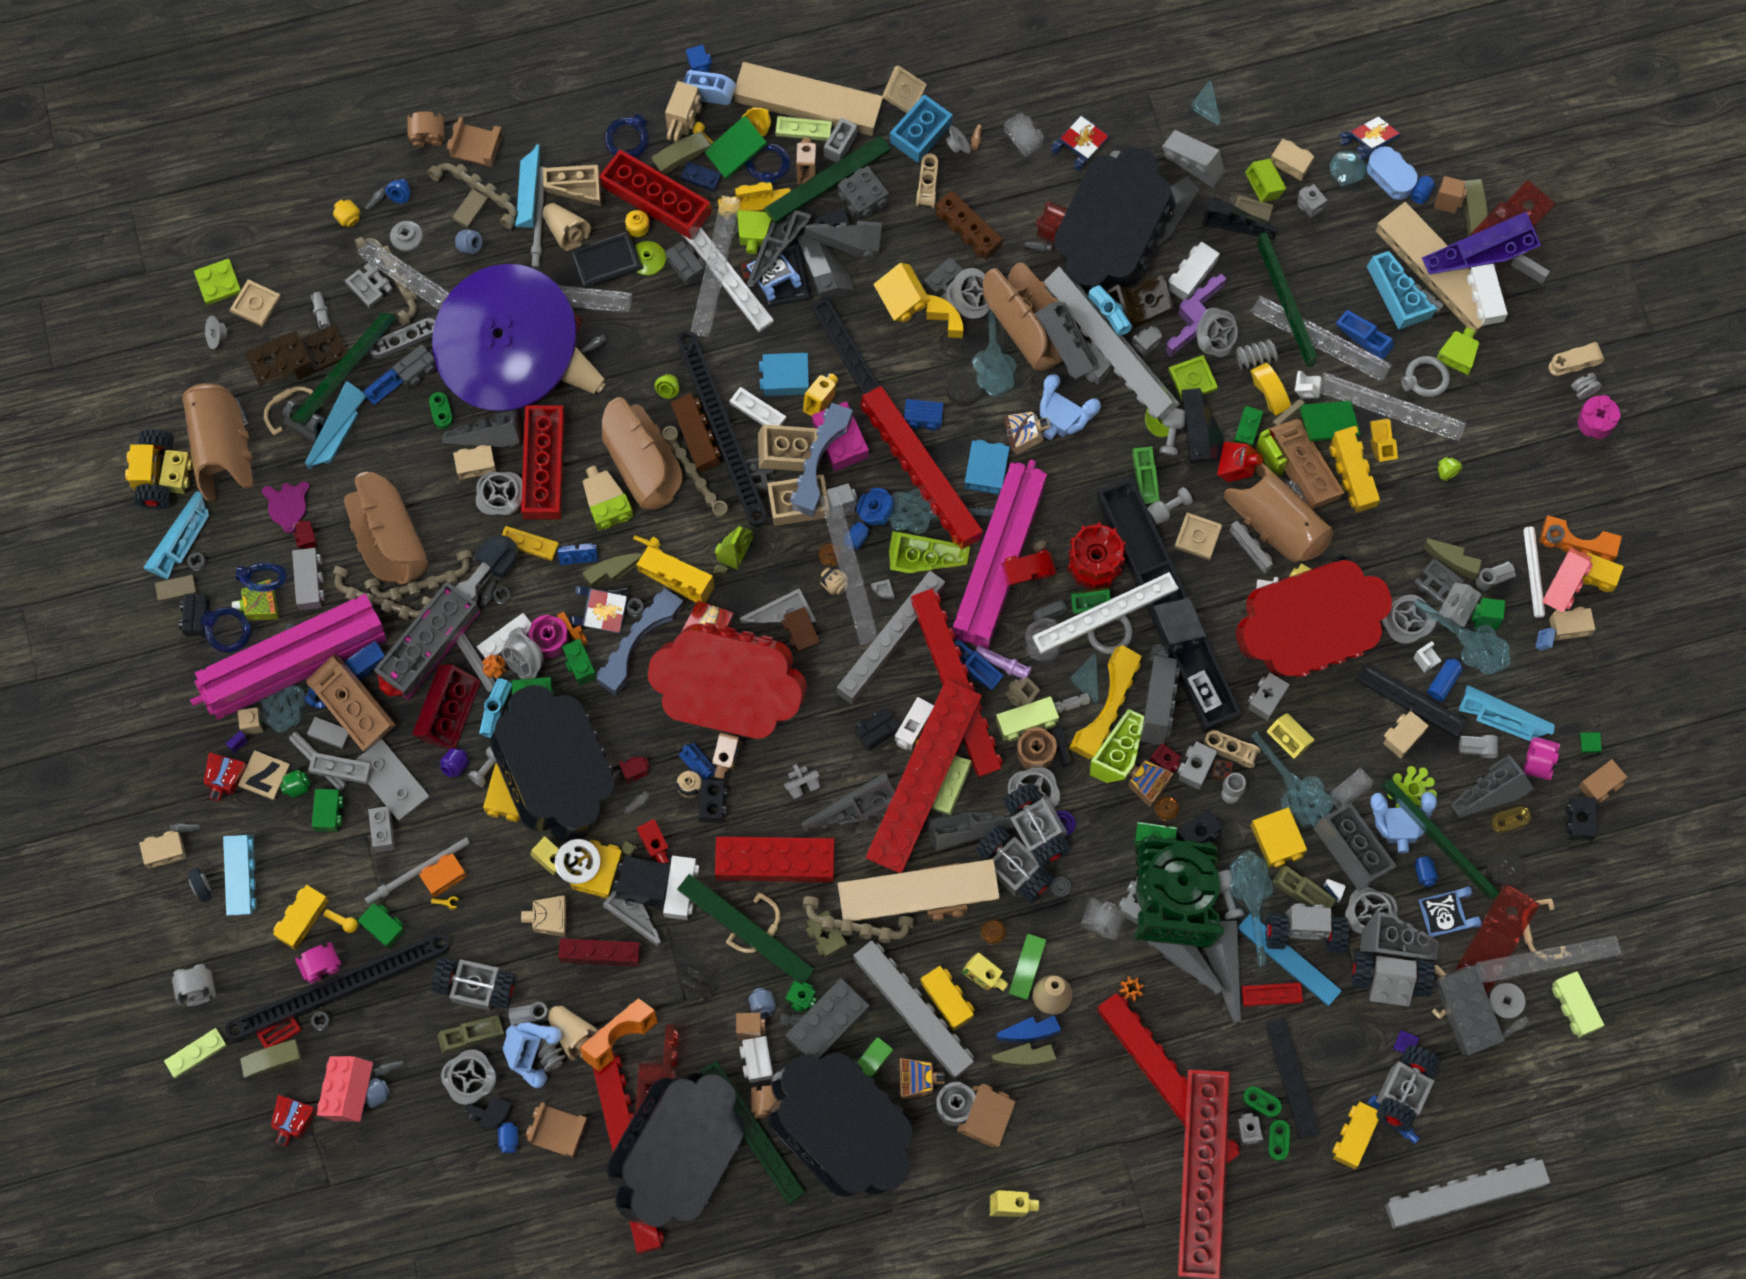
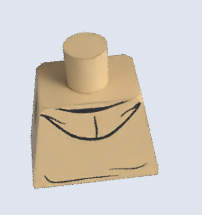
(547, 916)

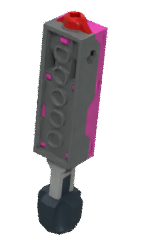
(442, 622)

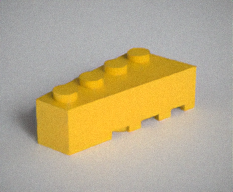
(1354, 469)
(676, 575)

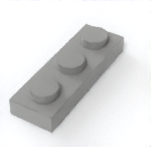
(1251, 546)
(339, 768)

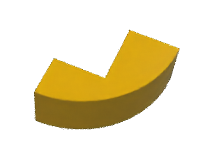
(942, 310)
(1269, 383)

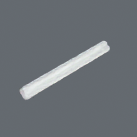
(1534, 572)

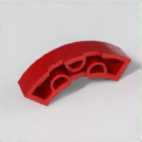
(1022, 569)

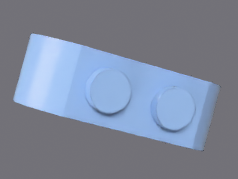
(711, 86)
(1392, 172)

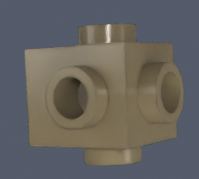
(1022, 692)

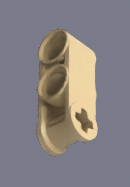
(927, 192)
(1576, 359)
(1242, 748)

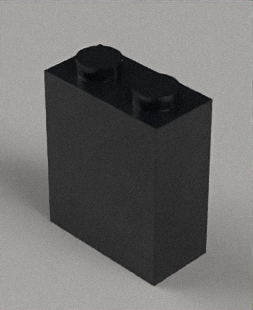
(1178, 626)
(641, 881)

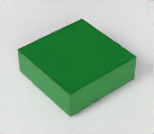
(1590, 742)

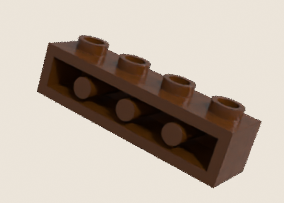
(968, 225)
(696, 432)

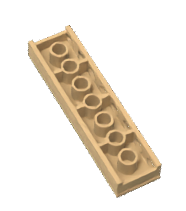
(806, 97)
(1418, 240)
(919, 890)

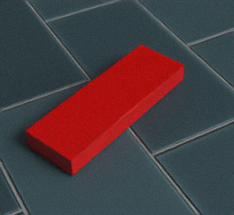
(1271, 994)

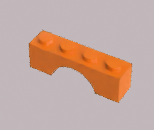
(1603, 546)
(634, 1019)

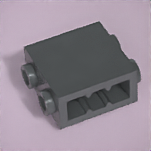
(862, 193)

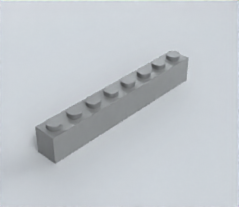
(885, 643)
(913, 1010)
(1467, 1193)

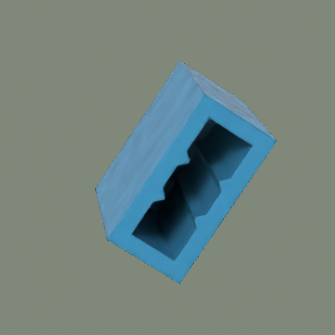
(784, 374)
(986, 467)

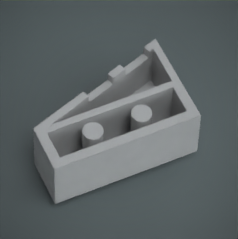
(1195, 157)

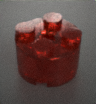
(1050, 221)

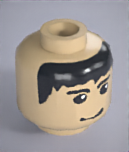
(832, 581)
(694, 781)

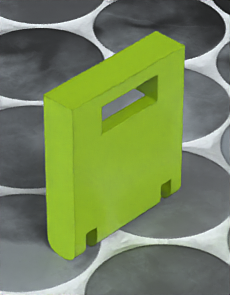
(1271, 453)

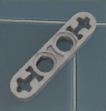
(402, 336)

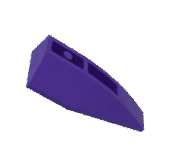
(1486, 247)

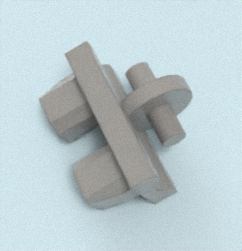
(794, 785)

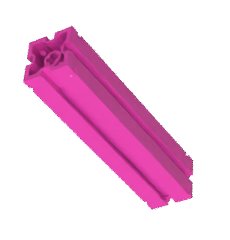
(1004, 538)
(287, 657)

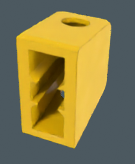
(820, 394)

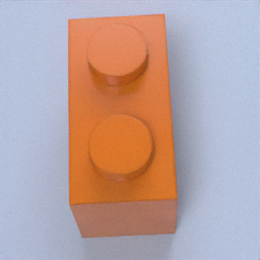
(442, 875)

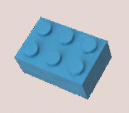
(921, 128)

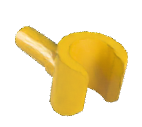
(699, 127)
(653, 542)
(446, 902)

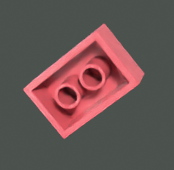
(1568, 580)
(344, 1088)

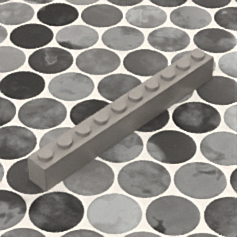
(1114, 347)

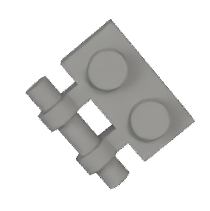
(365, 289)

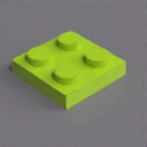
(217, 281)
(1193, 375)

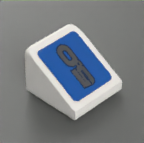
(1335, 889)

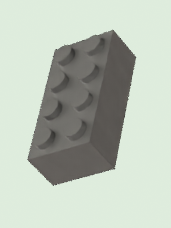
(1160, 700)
(1355, 847)
(1468, 1010)
(827, 1021)

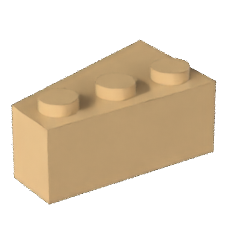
(574, 182)

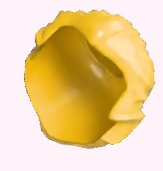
(760, 119)

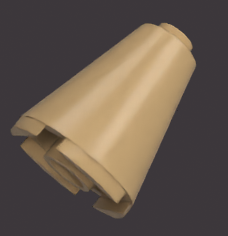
(566, 226)
(583, 374)
(1052, 994)
(573, 1028)

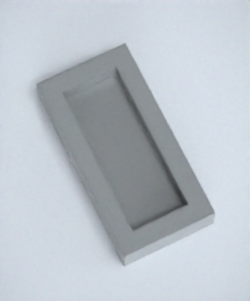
(1530, 268)
(328, 733)

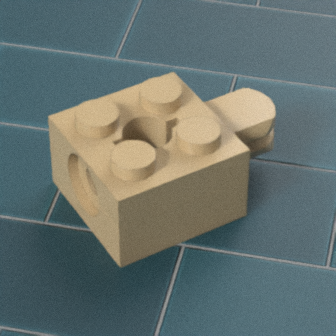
(682, 110)

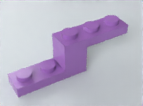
(1191, 312)

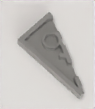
(775, 610)
(633, 915)

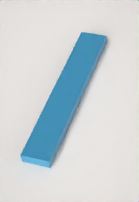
(1295, 965)

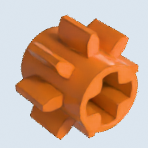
(493, 666)
(1127, 985)

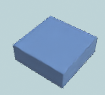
(1545, 639)

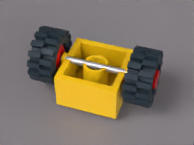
(145, 468)

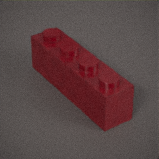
(599, 952)

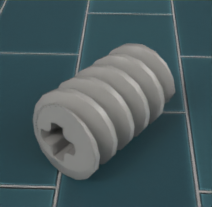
(1256, 353)
(550, 1055)

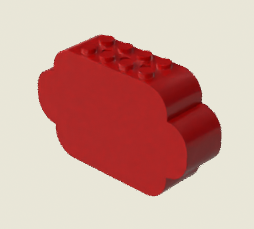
(1314, 619)
(727, 680)

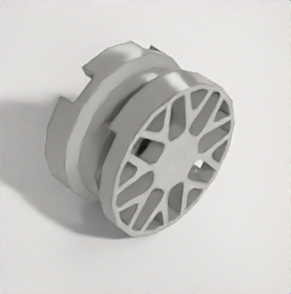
(1586, 386)

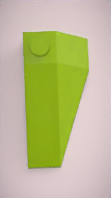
(734, 547)
(918, 553)
(1120, 749)

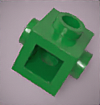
(798, 990)

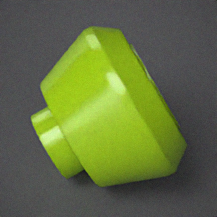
(667, 386)
(1449, 468)

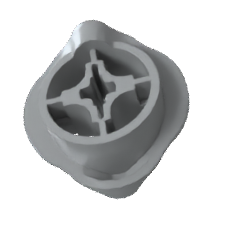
(966, 302)
(1222, 333)
(488, 479)
(1408, 619)
(522, 654)
(1043, 775)
(1387, 903)
(473, 1057)

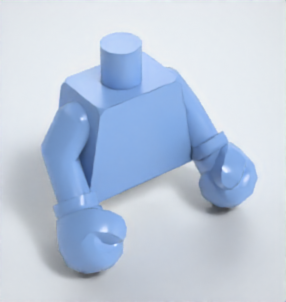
(1063, 414)
(1396, 824)
(522, 1046)

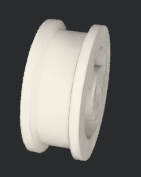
(585, 874)

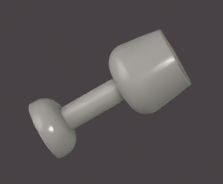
(1173, 421)
(1160, 512)
(478, 777)
(1233, 787)
(1225, 879)

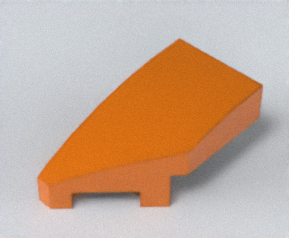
(575, 633)

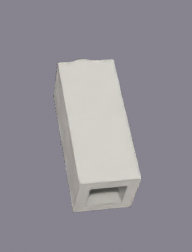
(913, 724)

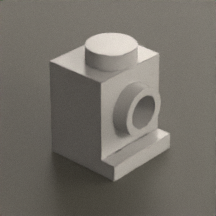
(1147, 340)
(1249, 1137)

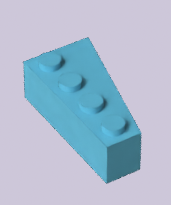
(1398, 291)
(239, 874)

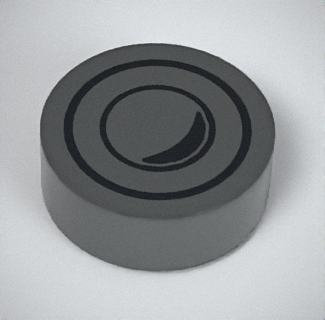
(1060, 887)

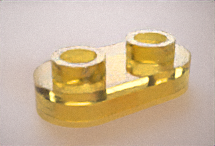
(1510, 820)

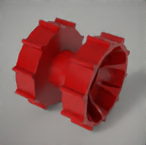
(1101, 541)

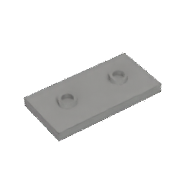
(392, 781)

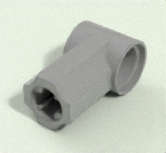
(1495, 575)
(1485, 746)
(527, 1014)

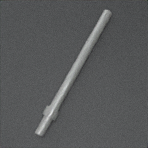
(536, 249)
(384, 890)

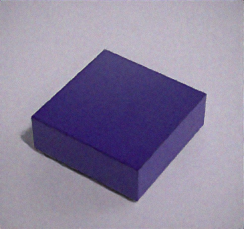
(237, 742)
(1405, 1040)

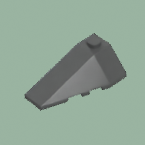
(495, 432)
(1500, 786)

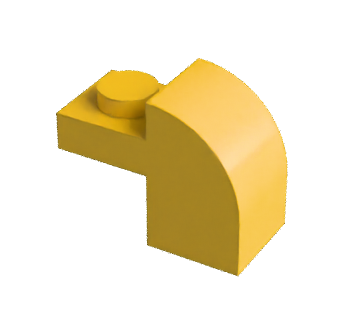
(1382, 443)

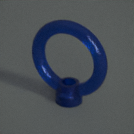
(637, 123)
(768, 177)
(244, 575)
(209, 620)

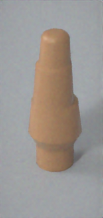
(976, 138)

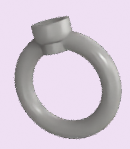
(1409, 381)
(1125, 642)

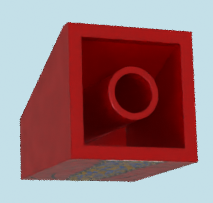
(707, 613)

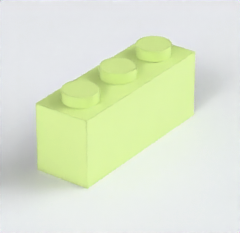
(1018, 720)
(1577, 1005)

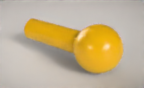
(349, 924)

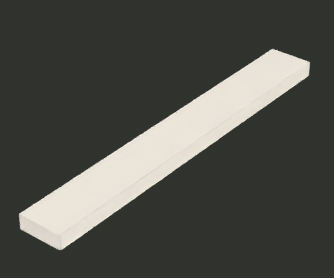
(734, 285)
(1105, 613)

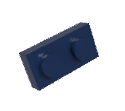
(701, 176)

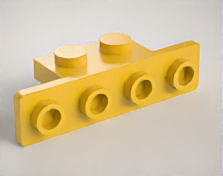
(757, 196)

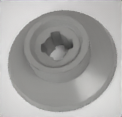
(957, 141)
(408, 242)
(214, 332)
(1510, 992)

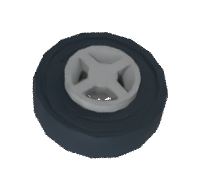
(199, 884)

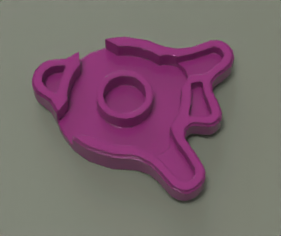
(287, 505)

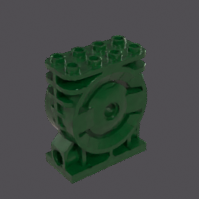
(1164, 900)

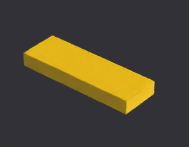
(532, 543)

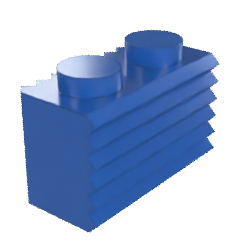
(923, 414)

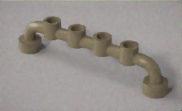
(475, 183)
(409, 296)
(719, 508)
(431, 582)
(386, 605)
(847, 926)

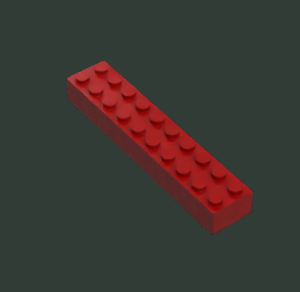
(923, 777)
(1204, 1174)

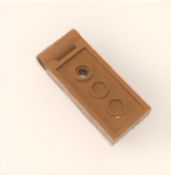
(1306, 464)
(357, 710)

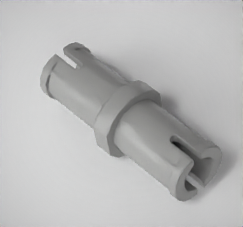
(320, 310)

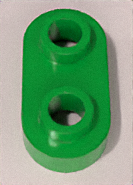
(440, 409)
(1262, 1100)
(1278, 1141)

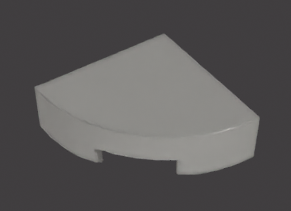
(883, 589)

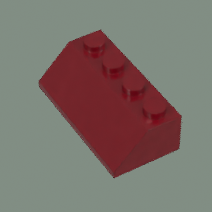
(446, 707)

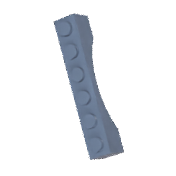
(835, 425)
(662, 611)

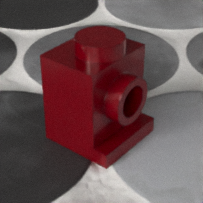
(305, 535)
(1158, 758)
(634, 768)

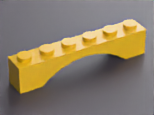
(1121, 670)

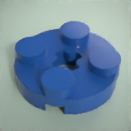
(881, 513)

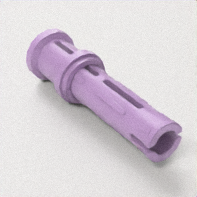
(1011, 666)

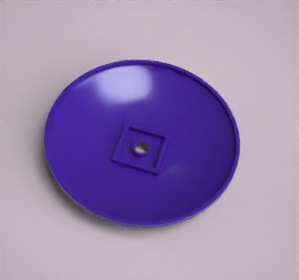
(527, 357)

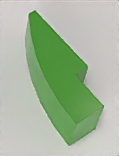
(1146, 474)
(1027, 966)
(874, 1057)

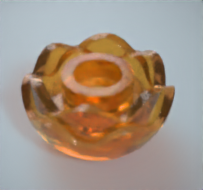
(826, 559)
(1166, 814)
(990, 937)

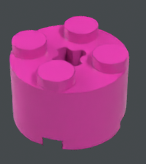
(1598, 417)
(551, 626)
(1541, 757)
(318, 962)

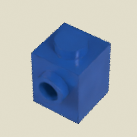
(698, 59)

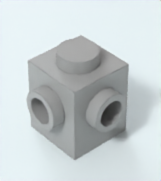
(1311, 200)

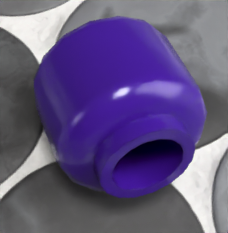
(454, 762)

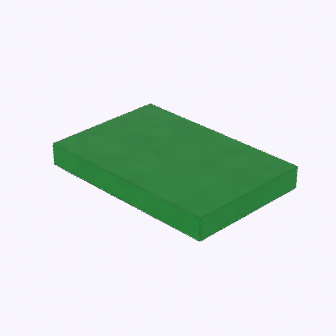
(736, 147)
(1325, 419)

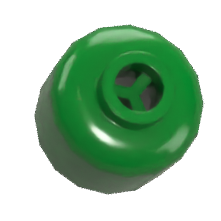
(295, 784)

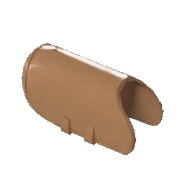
(1015, 307)
(216, 437)
(641, 454)
(1281, 517)
(384, 530)

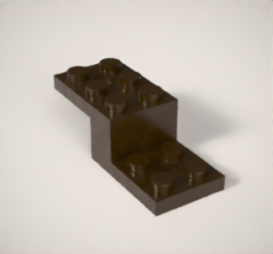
(1136, 304)
(296, 355)

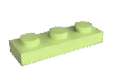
(803, 128)
(952, 785)
(195, 1053)

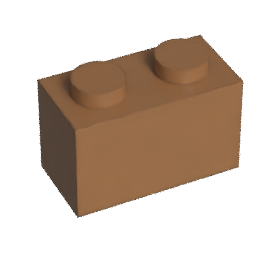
(1450, 195)
(1603, 781)
(749, 1026)

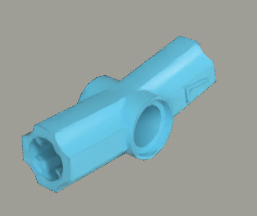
(1116, 316)
(499, 697)

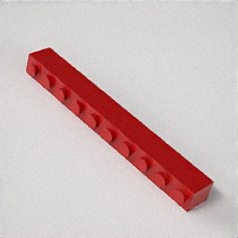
(921, 468)
(949, 667)
(1151, 1058)
(617, 1119)

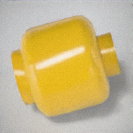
(346, 213)
(637, 223)

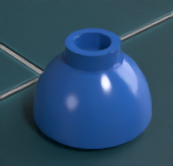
(398, 191)

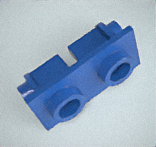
(383, 386)
(571, 555)
(697, 761)

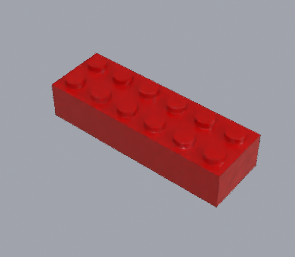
(655, 194)
(543, 463)
(774, 859)

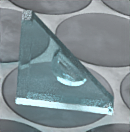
(1206, 104)
(1086, 678)

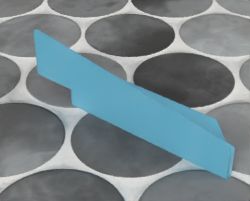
(528, 189)
(336, 426)
(179, 537)
(1503, 715)

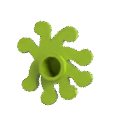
(1416, 787)

